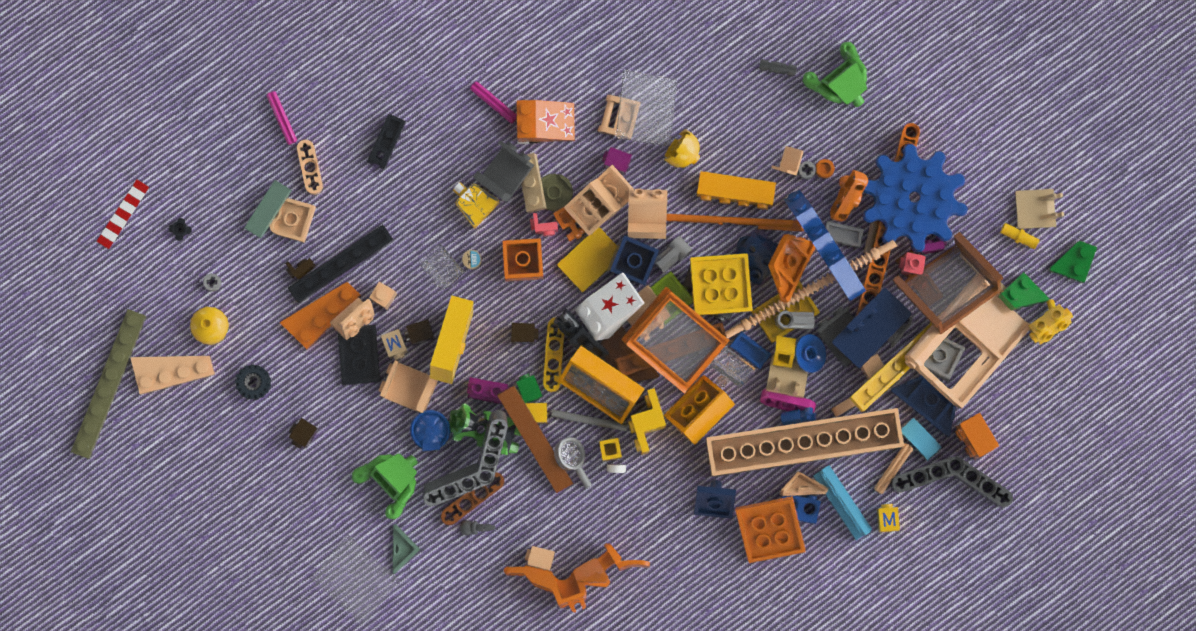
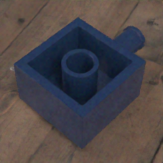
(633, 260)

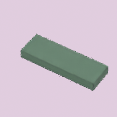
(268, 209)

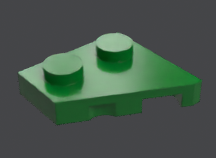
(1075, 262)
(1022, 293)

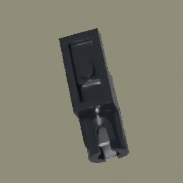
(578, 334)

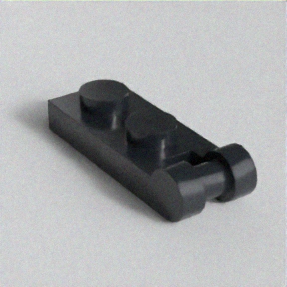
(386, 141)

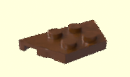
(618, 349)

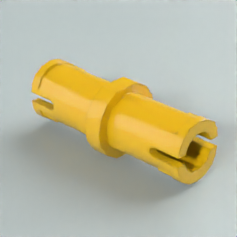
(1019, 236)

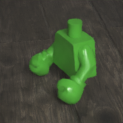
(845, 82)
(394, 475)

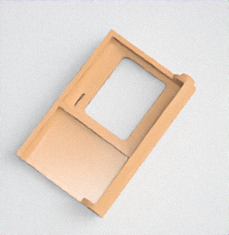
(991, 329)

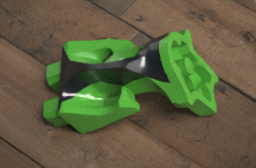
(465, 423)

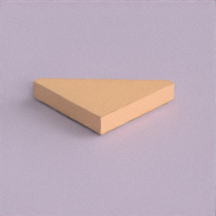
(803, 485)

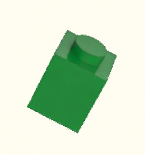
(529, 388)

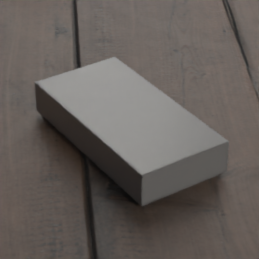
(845, 234)

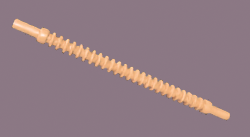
(747, 323)

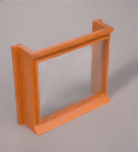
(674, 340)

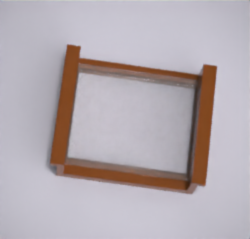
(952, 285)

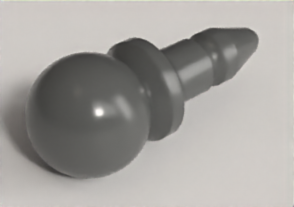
(468, 527)

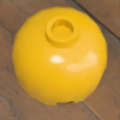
(683, 151)
(209, 325)

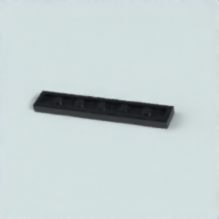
(340, 264)

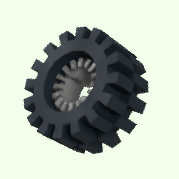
(243, 379)

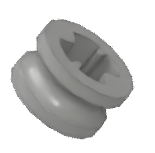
(803, 174)
(216, 286)

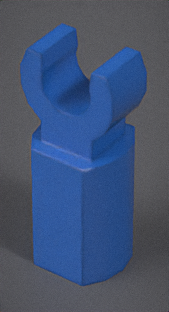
(798, 416)

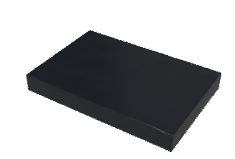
(359, 357)

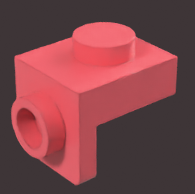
(546, 229)
(912, 264)

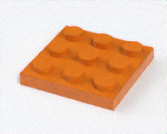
(770, 529)

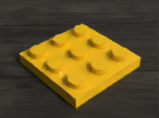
(721, 284)

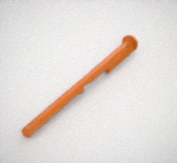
(767, 224)

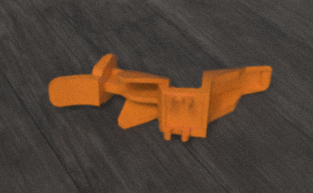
(573, 589)

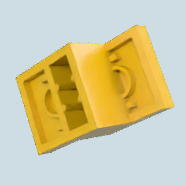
(647, 421)

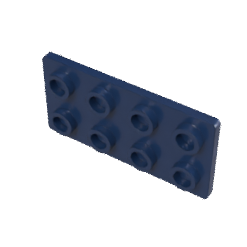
(871, 328)

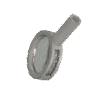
(570, 456)

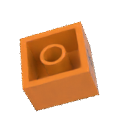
(522, 260)
(976, 436)

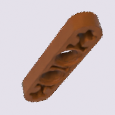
(475, 502)

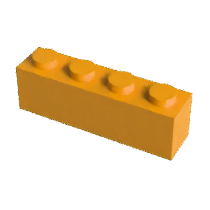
(736, 189)

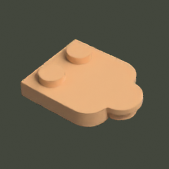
(293, 220)

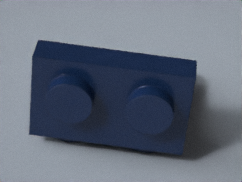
(760, 251)

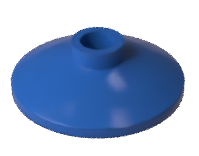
(810, 353)

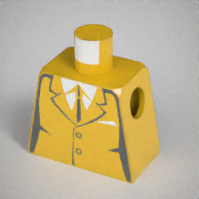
(475, 203)

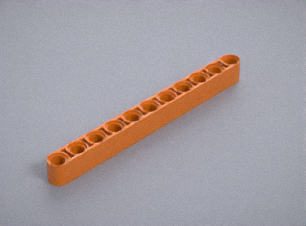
(872, 268)

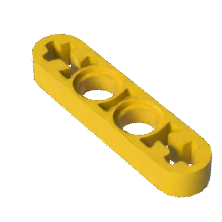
(550, 354)

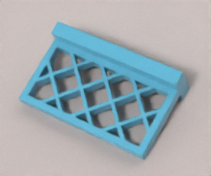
(843, 503)

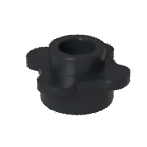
(180, 223)

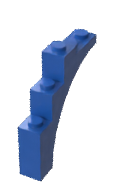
(825, 244)

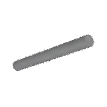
(589, 420)

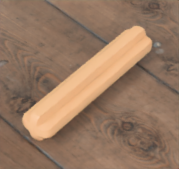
(893, 468)

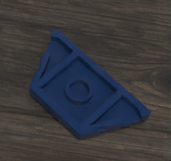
(928, 403)

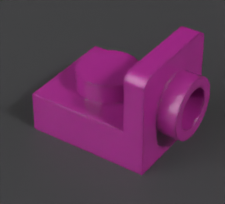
(933, 247)

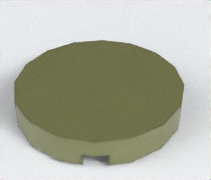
(557, 191)

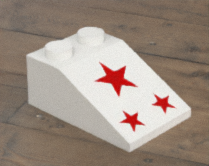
(609, 307)

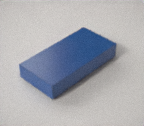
(750, 350)

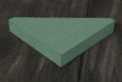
(403, 548)

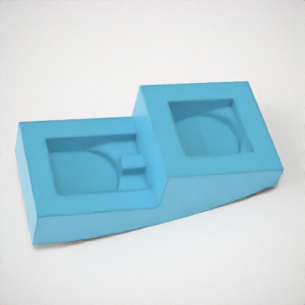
(920, 439)

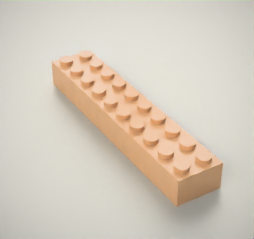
(804, 442)

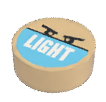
(471, 259)

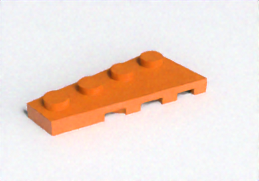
(315, 319)

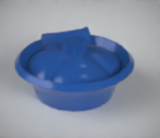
(430, 430)

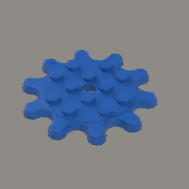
(920, 218)

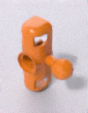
(848, 195)

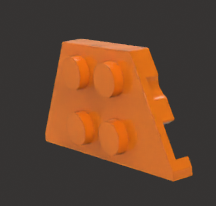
(789, 264)

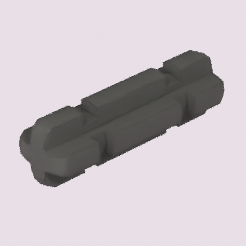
(777, 67)

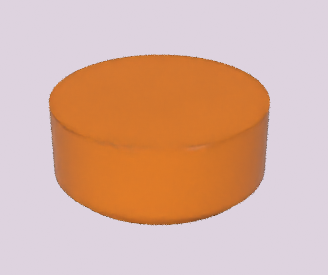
(825, 168)

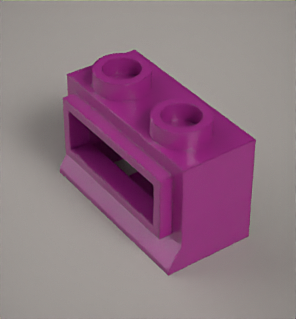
(485, 390)

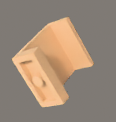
(647, 213)
(407, 387)

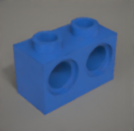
(799, 505)

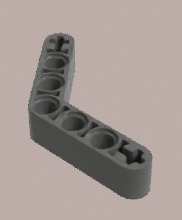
(960, 474)
(431, 491)

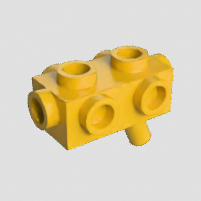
(1049, 324)

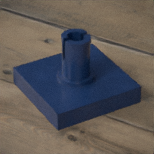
(715, 501)

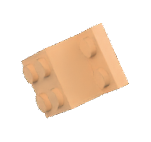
(599, 200)

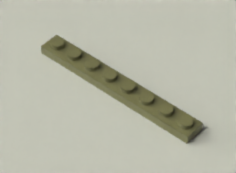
(108, 384)

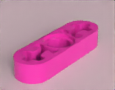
(785, 402)

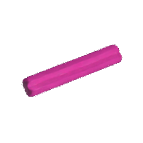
(493, 102)
(281, 118)

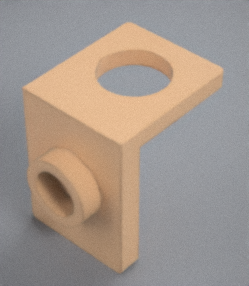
(790, 161)

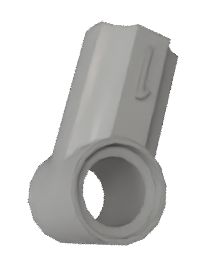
(676, 251)
(797, 320)

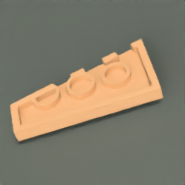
(165, 372)

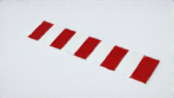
(123, 214)

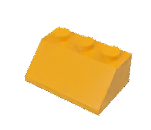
(699, 409)

